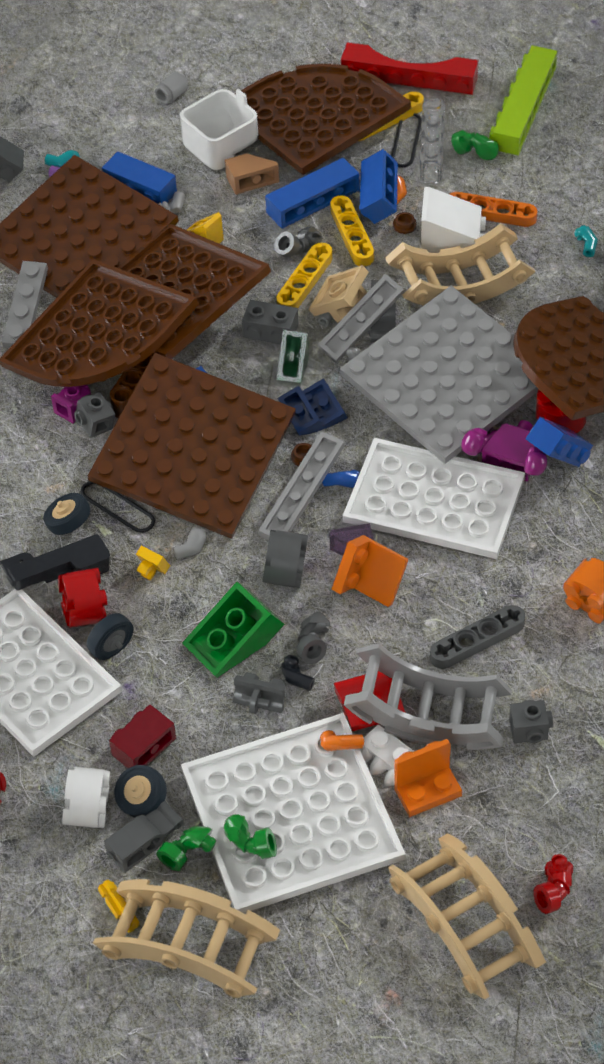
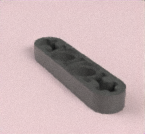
(480, 640)

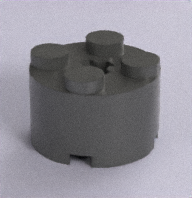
(285, 558)

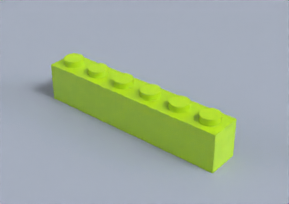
(524, 99)

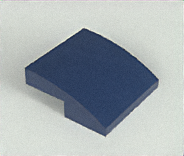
(314, 407)

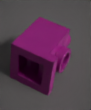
(66, 401)

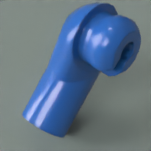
(343, 478)

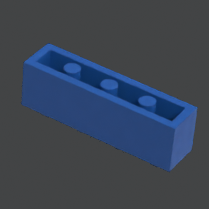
(312, 192)

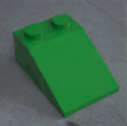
(232, 631)

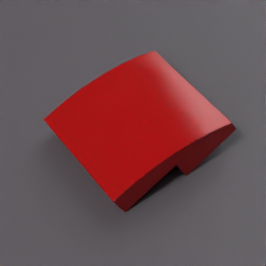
(355, 685)

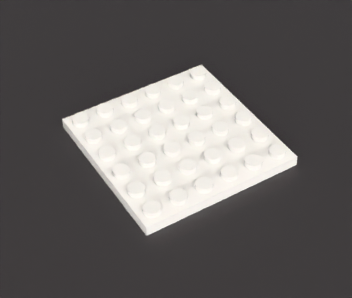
(312, 799)

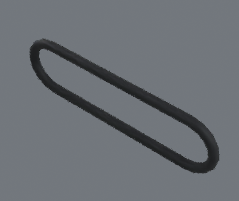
(415, 142)
(116, 516)

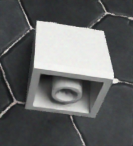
(449, 221)

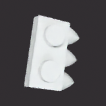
(383, 750)

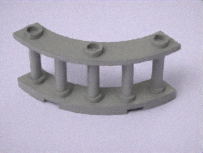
(419, 728)

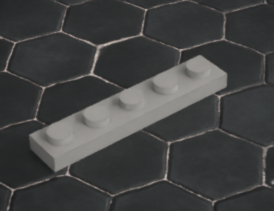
(302, 485)

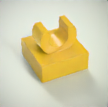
(150, 563)

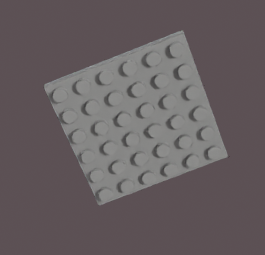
(443, 373)

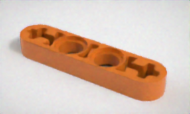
(494, 204)

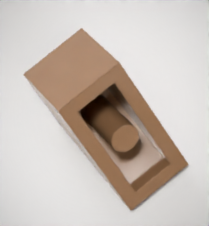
(250, 172)

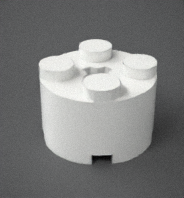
(86, 797)

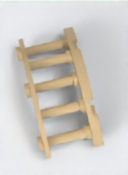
(453, 260)
(488, 890)
(194, 903)

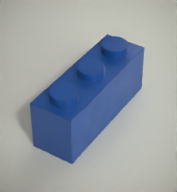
(142, 177)
(378, 186)
(559, 442)

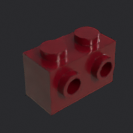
(142, 738)

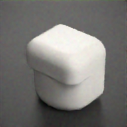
(218, 127)

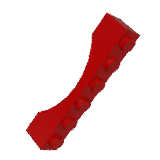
(451, 75)

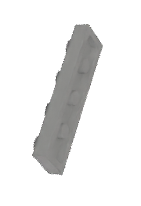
(25, 301)
(361, 318)

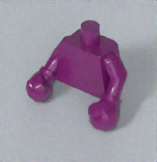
(506, 448)

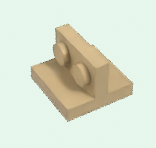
(340, 293)

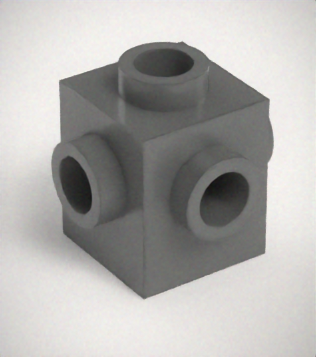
(94, 414)
(530, 721)

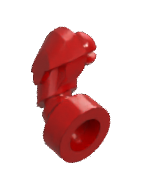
(551, 893)

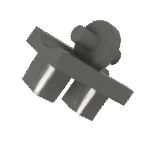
(259, 693)

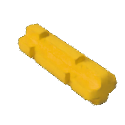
(115, 902)

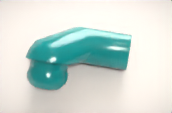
(58, 161)
(586, 234)

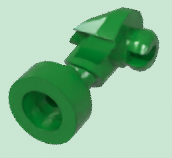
(484, 147)
(261, 843)
(174, 853)

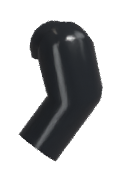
(293, 674)

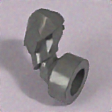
(290, 245)
(310, 646)

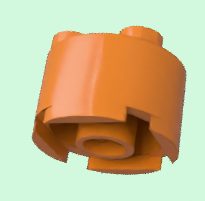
(586, 589)

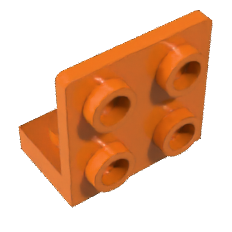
(370, 570)
(425, 778)

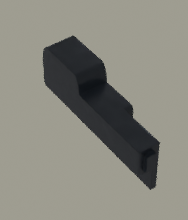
(77, 556)

